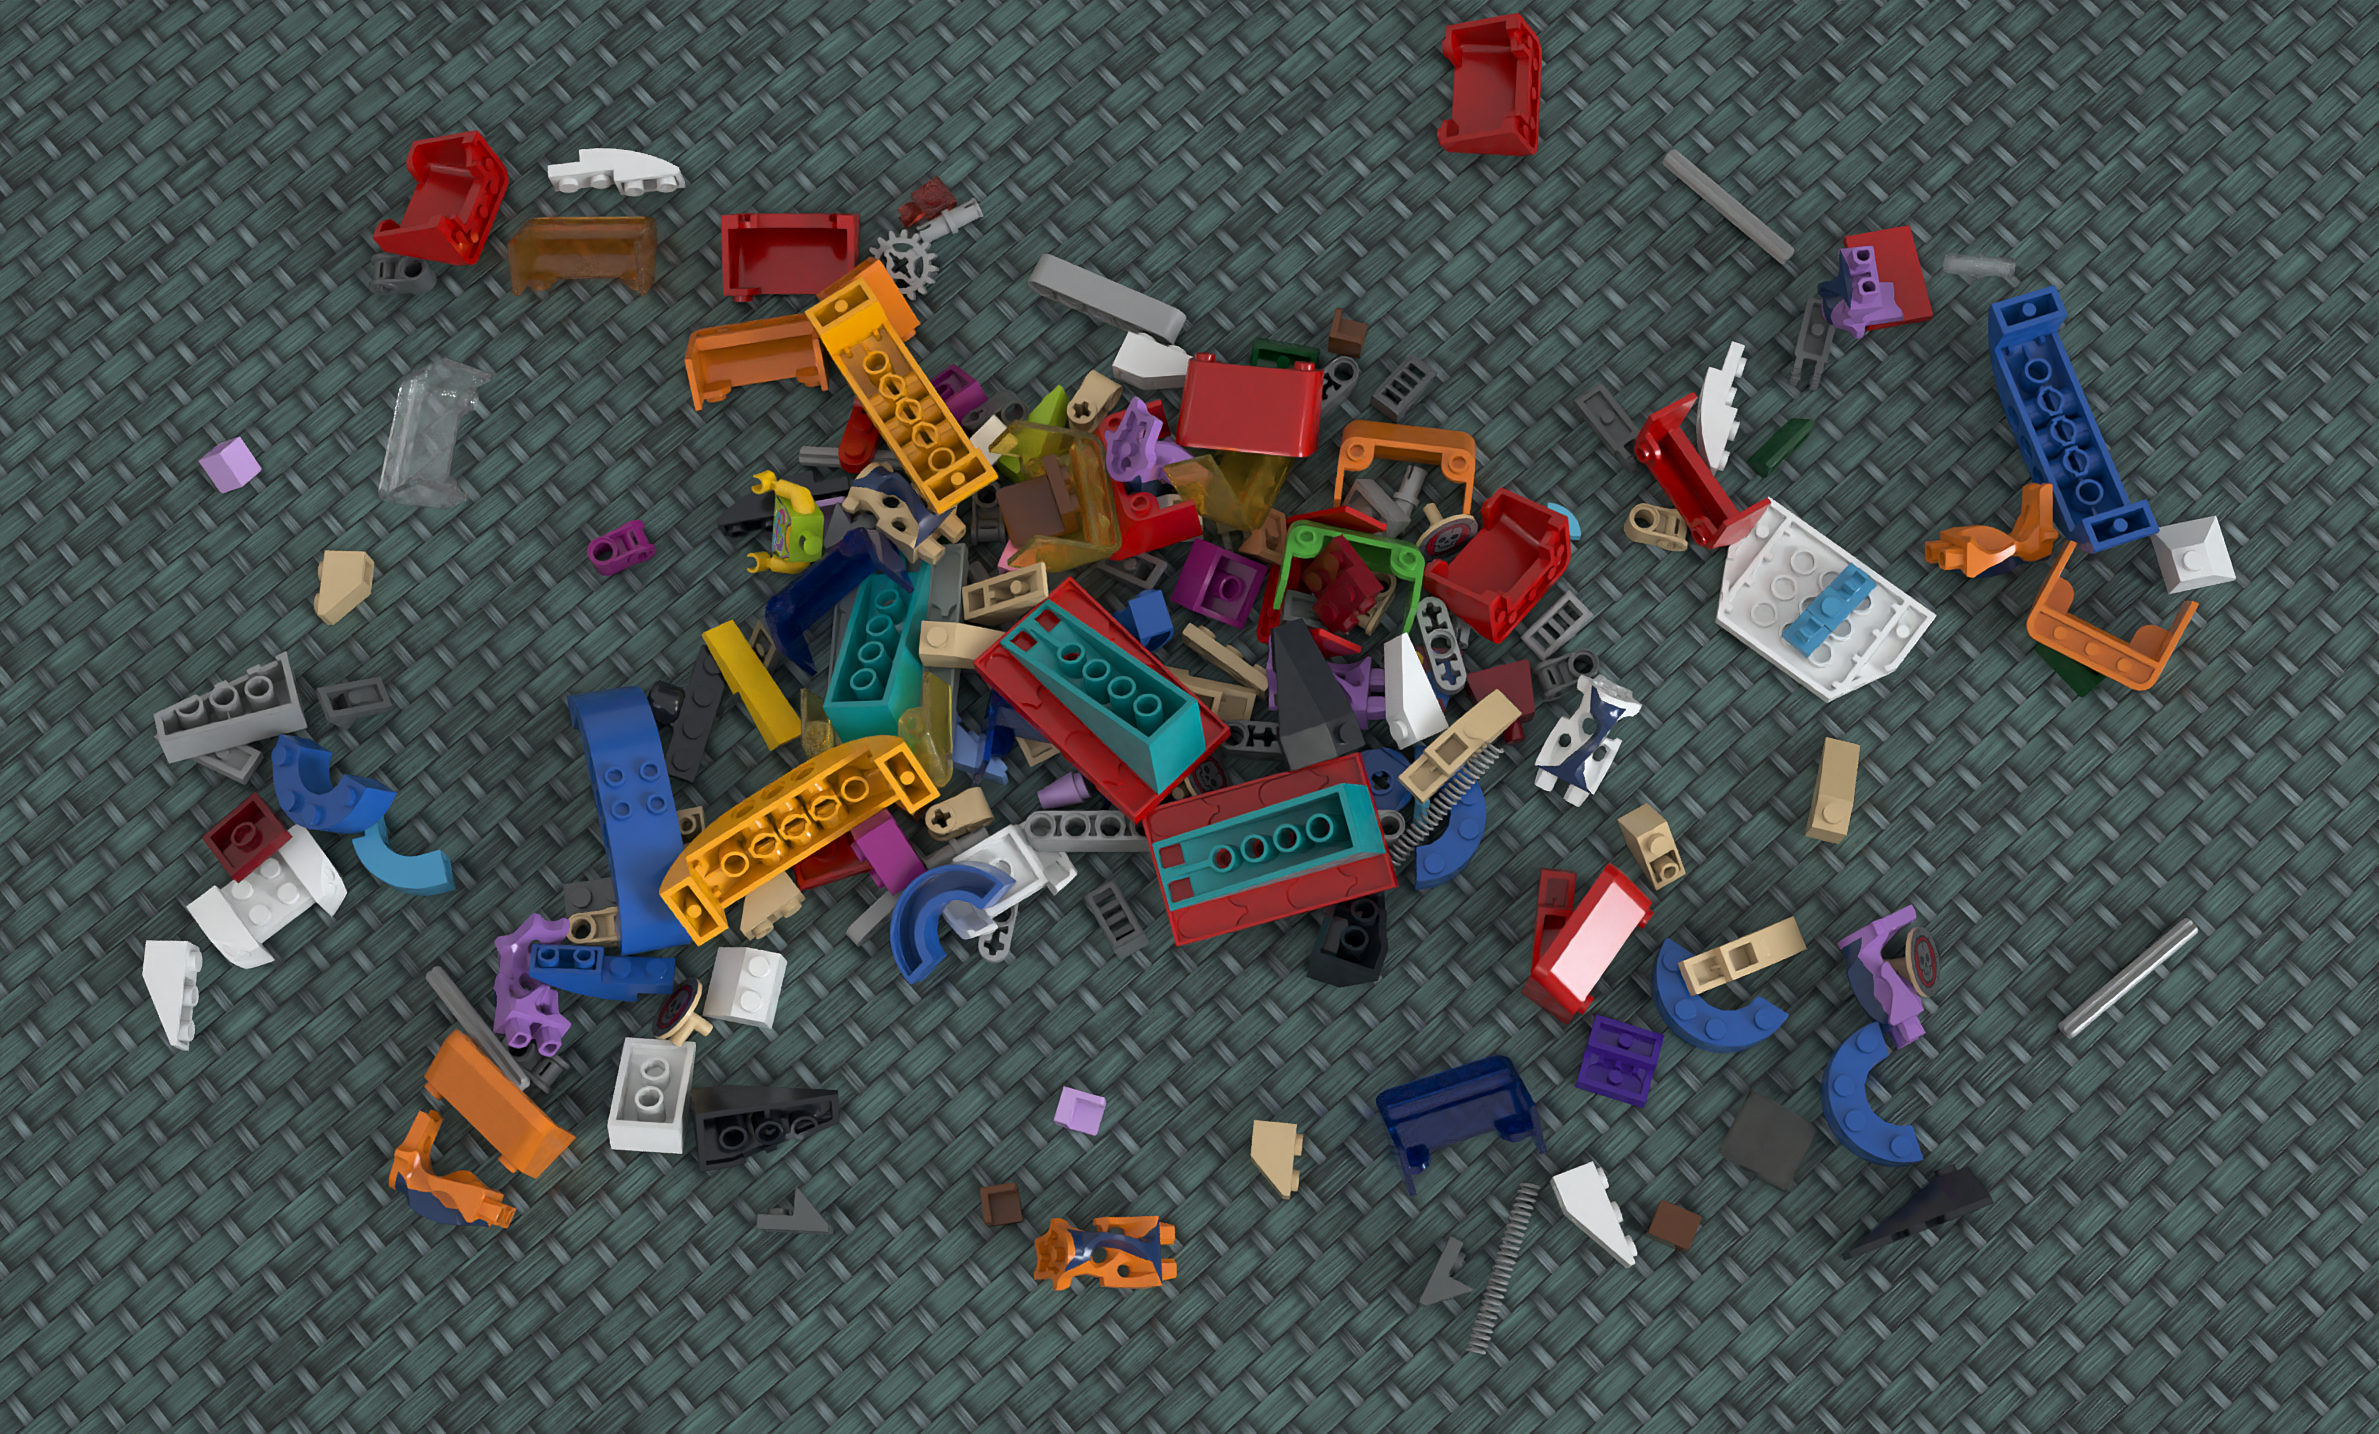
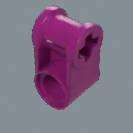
(622, 546)

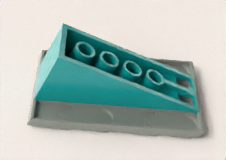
(877, 643)

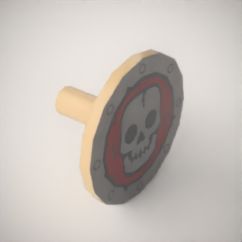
(1445, 535)
(1207, 777)
(1921, 962)
(677, 1014)

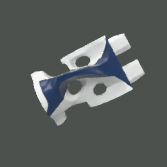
(1604, 704)

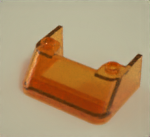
(582, 249)

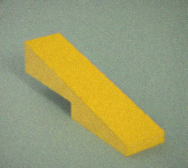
(758, 690)

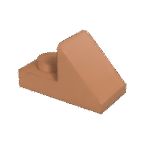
(1269, 541)

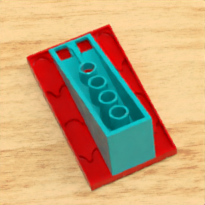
(1102, 699)
(1269, 849)

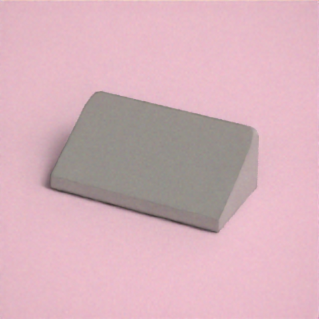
(1373, 501)

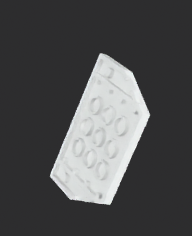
(1779, 574)

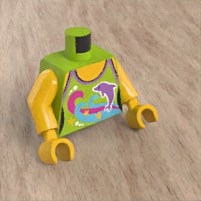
(796, 527)

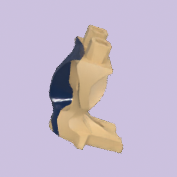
(921, 523)

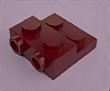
(1341, 585)
(247, 837)

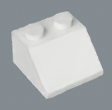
(745, 986)

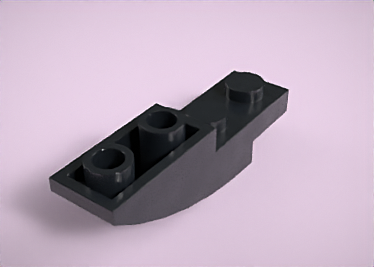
(757, 510)

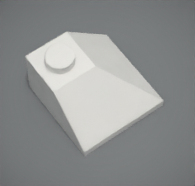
(2192, 555)

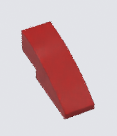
(1553, 908)

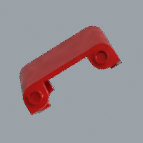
(1493, 87)
(453, 202)
(786, 252)
(1250, 407)
(1503, 566)

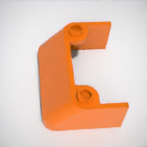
(754, 354)
(1370, 439)
(2131, 663)
(495, 1106)

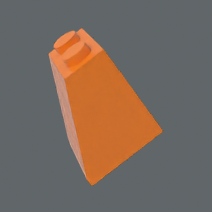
(886, 291)

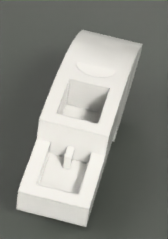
(628, 169)
(1714, 411)

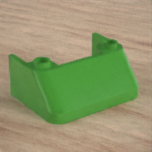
(1380, 554)

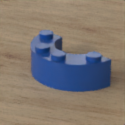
(1147, 619)
(308, 795)
(1458, 845)
(920, 905)
(1699, 1022)
(1850, 1113)

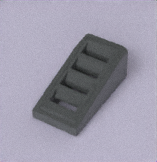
(1390, 408)
(1125, 939)

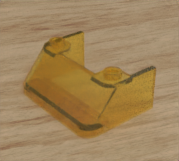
(1090, 480)
(1235, 491)
(923, 728)

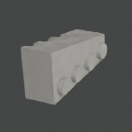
(233, 713)

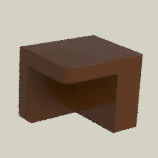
(1346, 336)
(1001, 1204)
(1673, 1226)

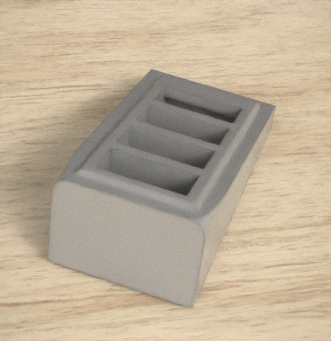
(1570, 599)

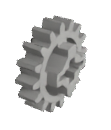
(913, 255)

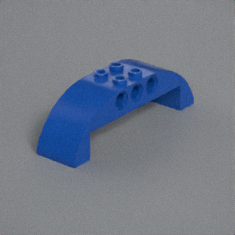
(2057, 425)
(633, 812)

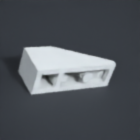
(1409, 698)

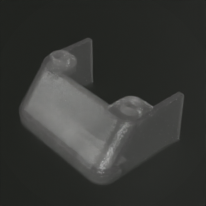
(426, 434)

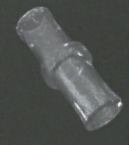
(1979, 265)

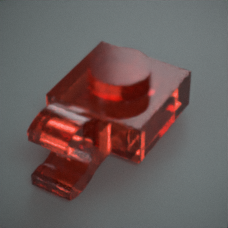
(927, 202)

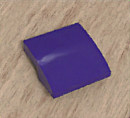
(1619, 1061)

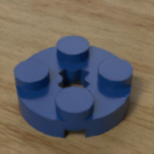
(1391, 764)

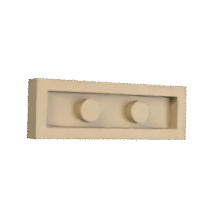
(1226, 659)

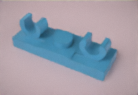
(1829, 610)

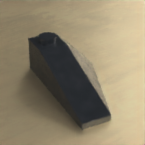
(1311, 705)
(1351, 943)
(745, 1120)
(1936, 1202)

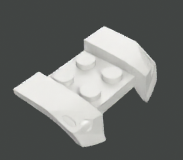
(1016, 857)
(268, 899)

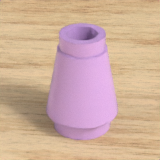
(1065, 791)

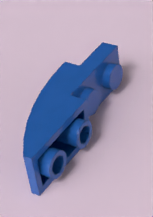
(592, 974)

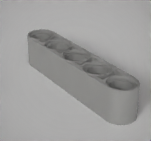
(1105, 300)

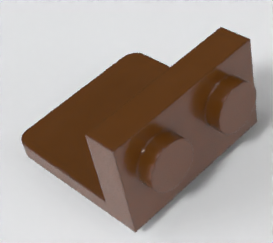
(1039, 505)

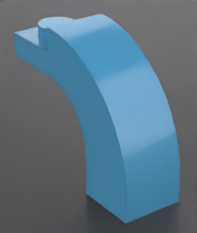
(412, 875)

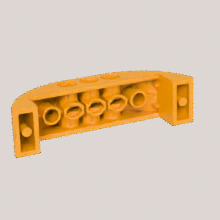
(899, 397)
(789, 824)

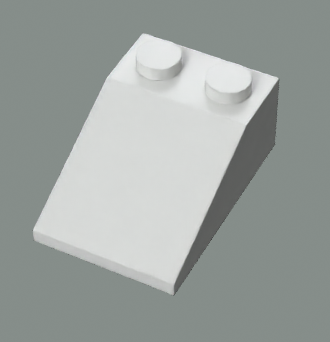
(652, 1096)

